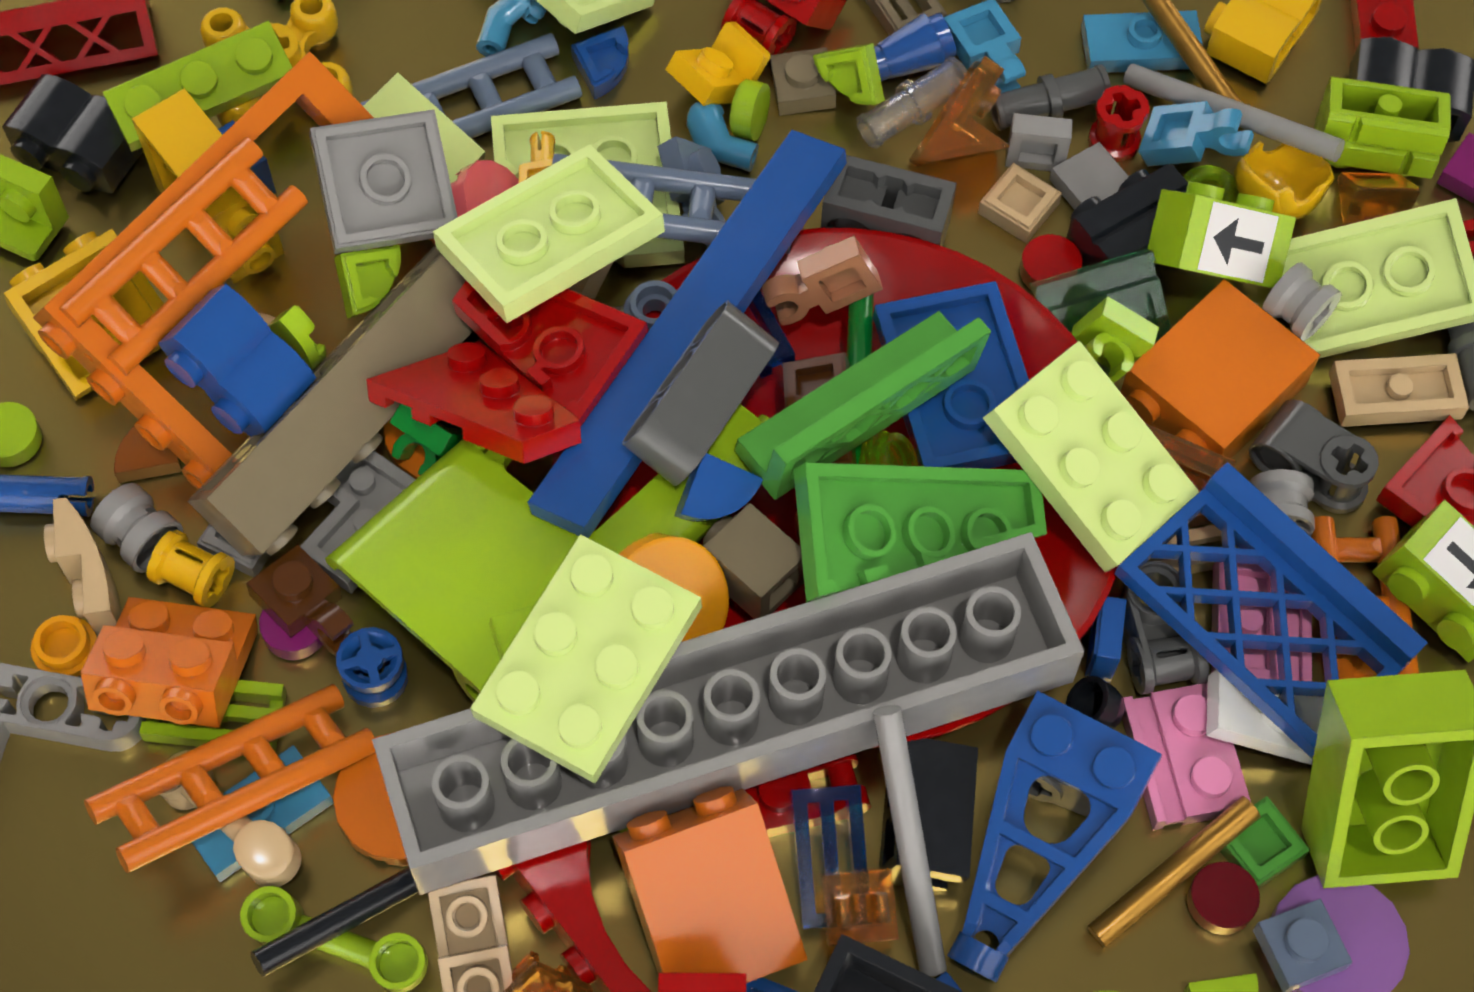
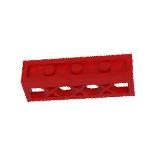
(71, 12)

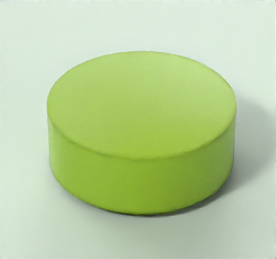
(749, 109)
(18, 434)

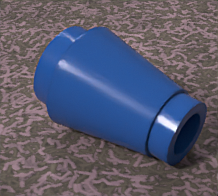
(915, 47)

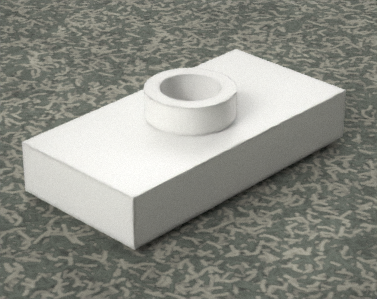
(1240, 722)

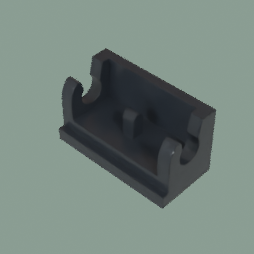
(946, 802)

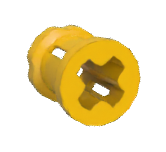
(190, 568)

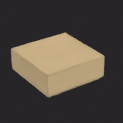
(1019, 203)

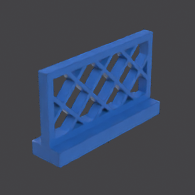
(1295, 564)

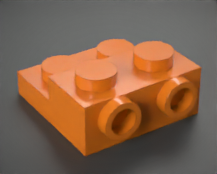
(169, 662)

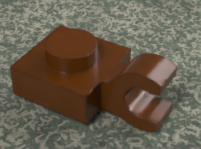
(302, 595)

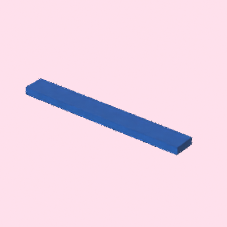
(732, 269)

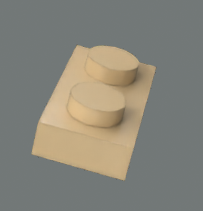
(1398, 390)

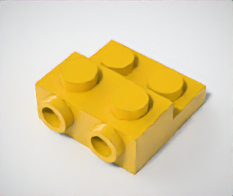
(38, 285)

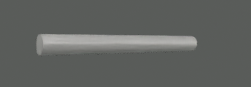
(1253, 119)
(910, 839)

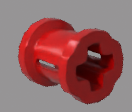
(763, 24)
(1128, 117)

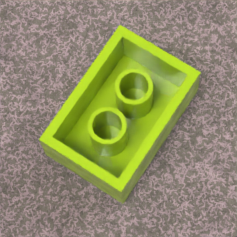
(1392, 779)

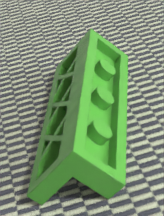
(862, 400)

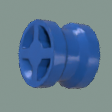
(368, 652)

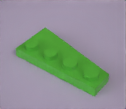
(891, 518)

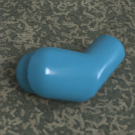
(501, 18)
(710, 130)

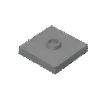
(383, 180)

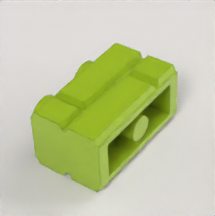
(1386, 126)

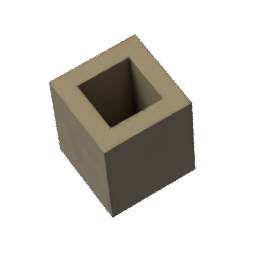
(757, 560)

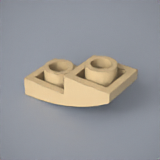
(84, 566)
(471, 936)

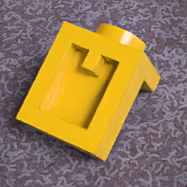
(718, 70)

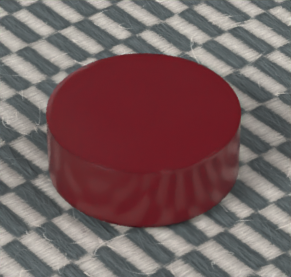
(1223, 898)

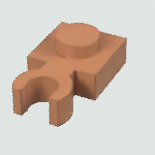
(826, 278)

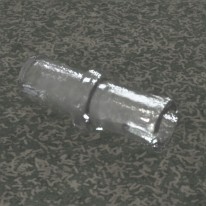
(911, 103)

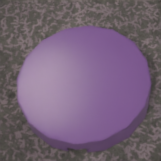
(1368, 930)

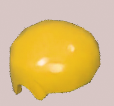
(1284, 175)

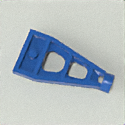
(1088, 758)

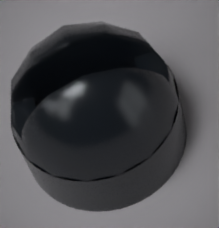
(1097, 700)

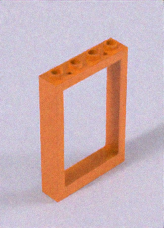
(159, 415)

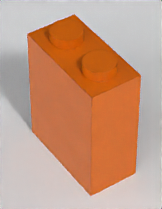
(1219, 372)
(710, 888)

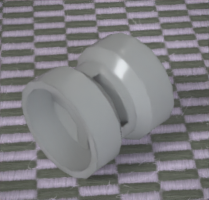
(132, 523)

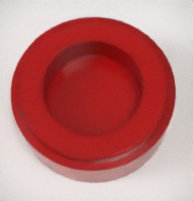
(1048, 257)

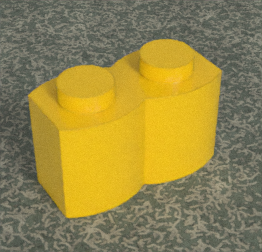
(1258, 33)

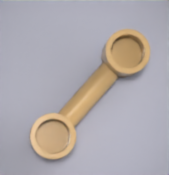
(259, 845)

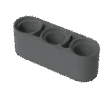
(700, 393)

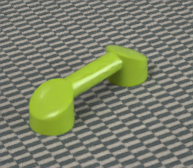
(394, 961)

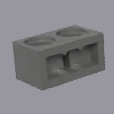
(889, 201)

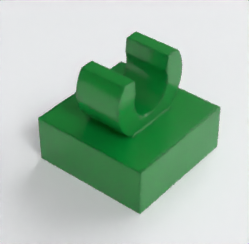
(434, 439)

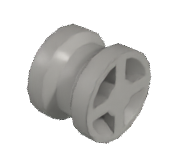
(1301, 301)
(1290, 493)

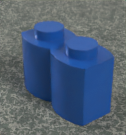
(236, 361)

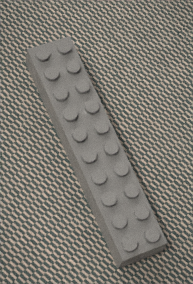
(743, 711)

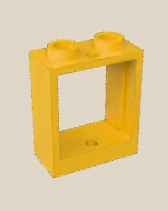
(172, 140)

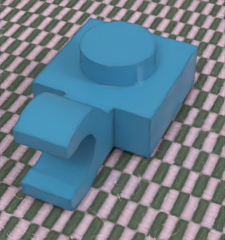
(989, 33)
(1184, 130)

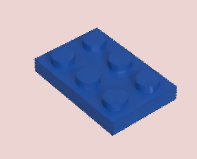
(951, 424)

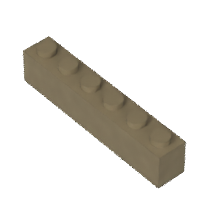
(332, 422)

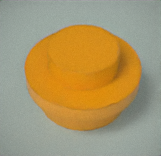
(62, 645)

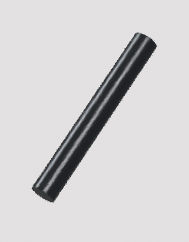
(334, 922)

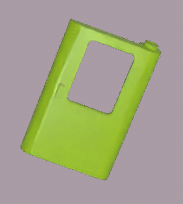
(470, 549)

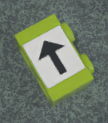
(1221, 237)
(1435, 575)

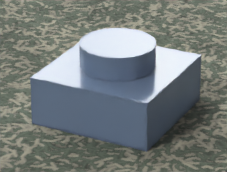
(1302, 946)

